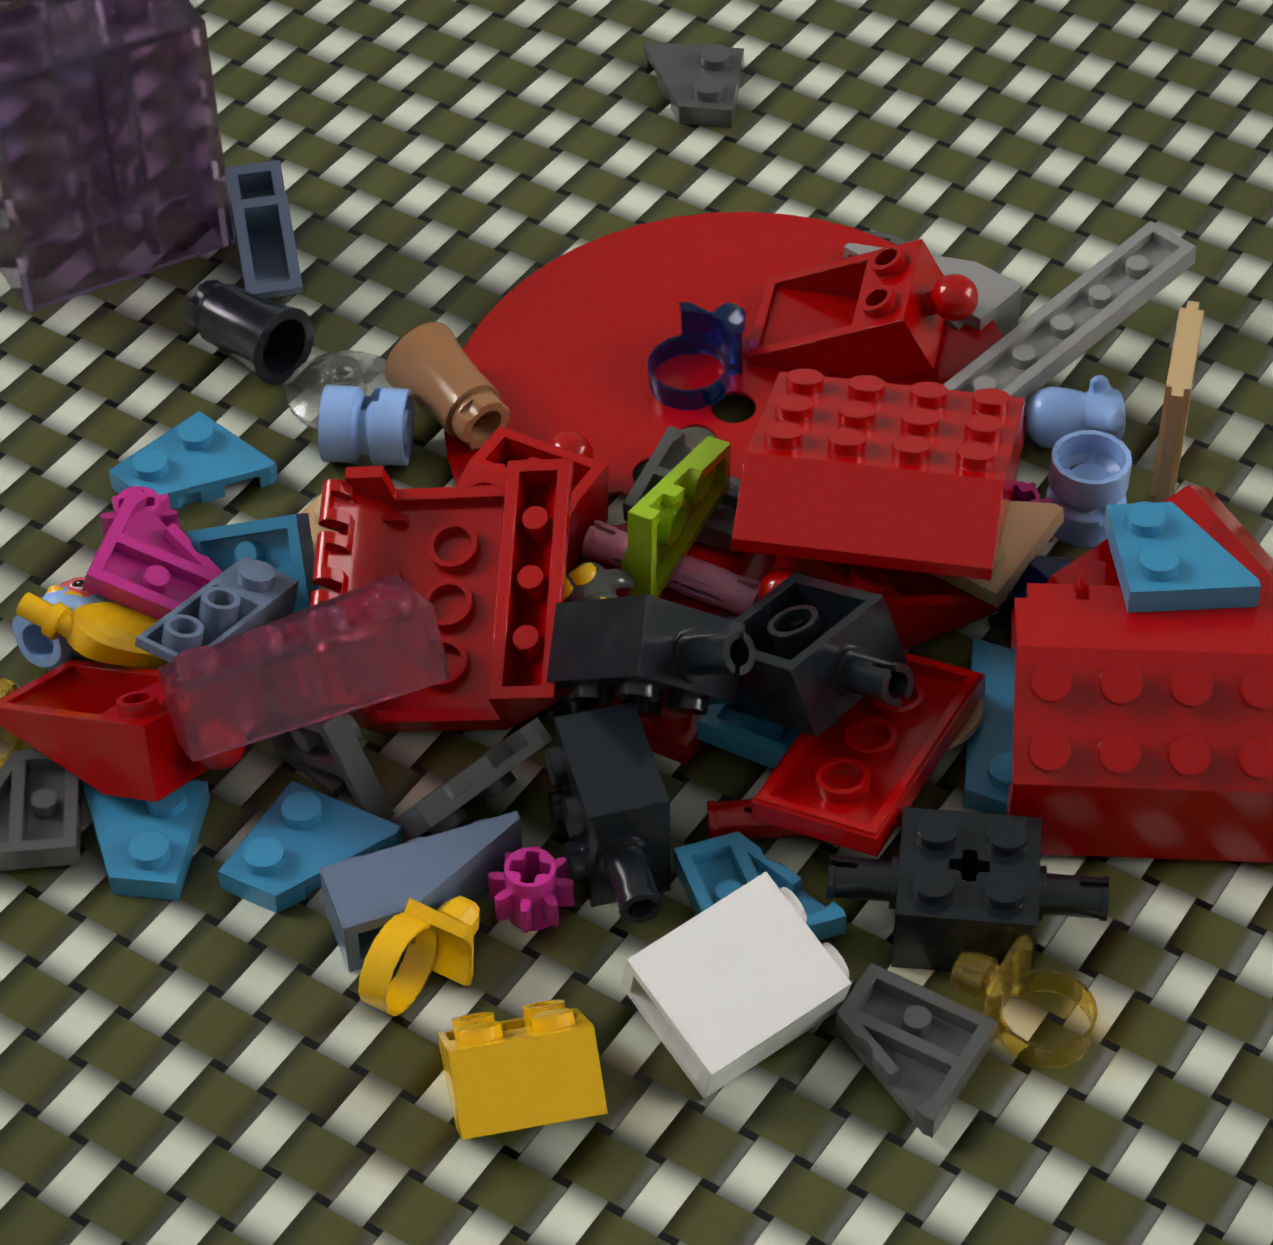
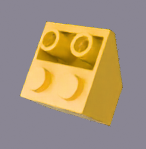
(522, 1069)

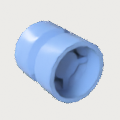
(366, 425)
(1085, 476)

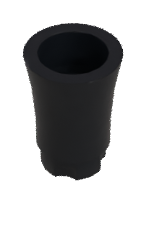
(255, 331)

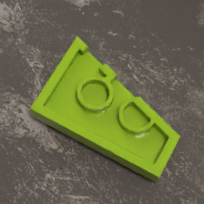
(673, 516)

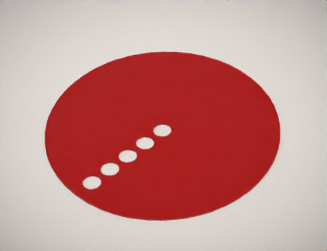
(580, 330)

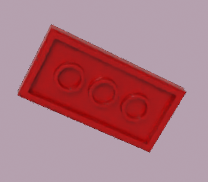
(872, 763)

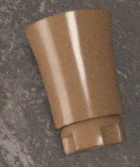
(446, 383)

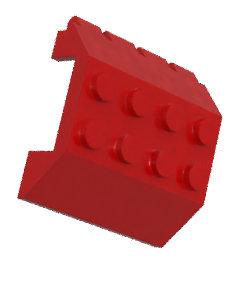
(487, 565)
(1143, 727)

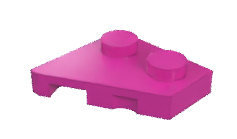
(146, 562)

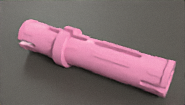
(692, 578)

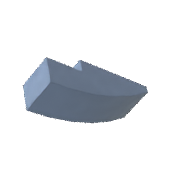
(263, 229)

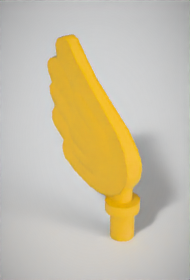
(94, 630)

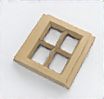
(1176, 401)

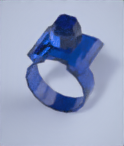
(707, 332)

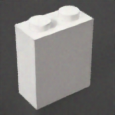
(736, 983)

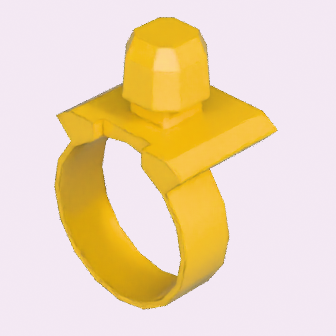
(434, 942)

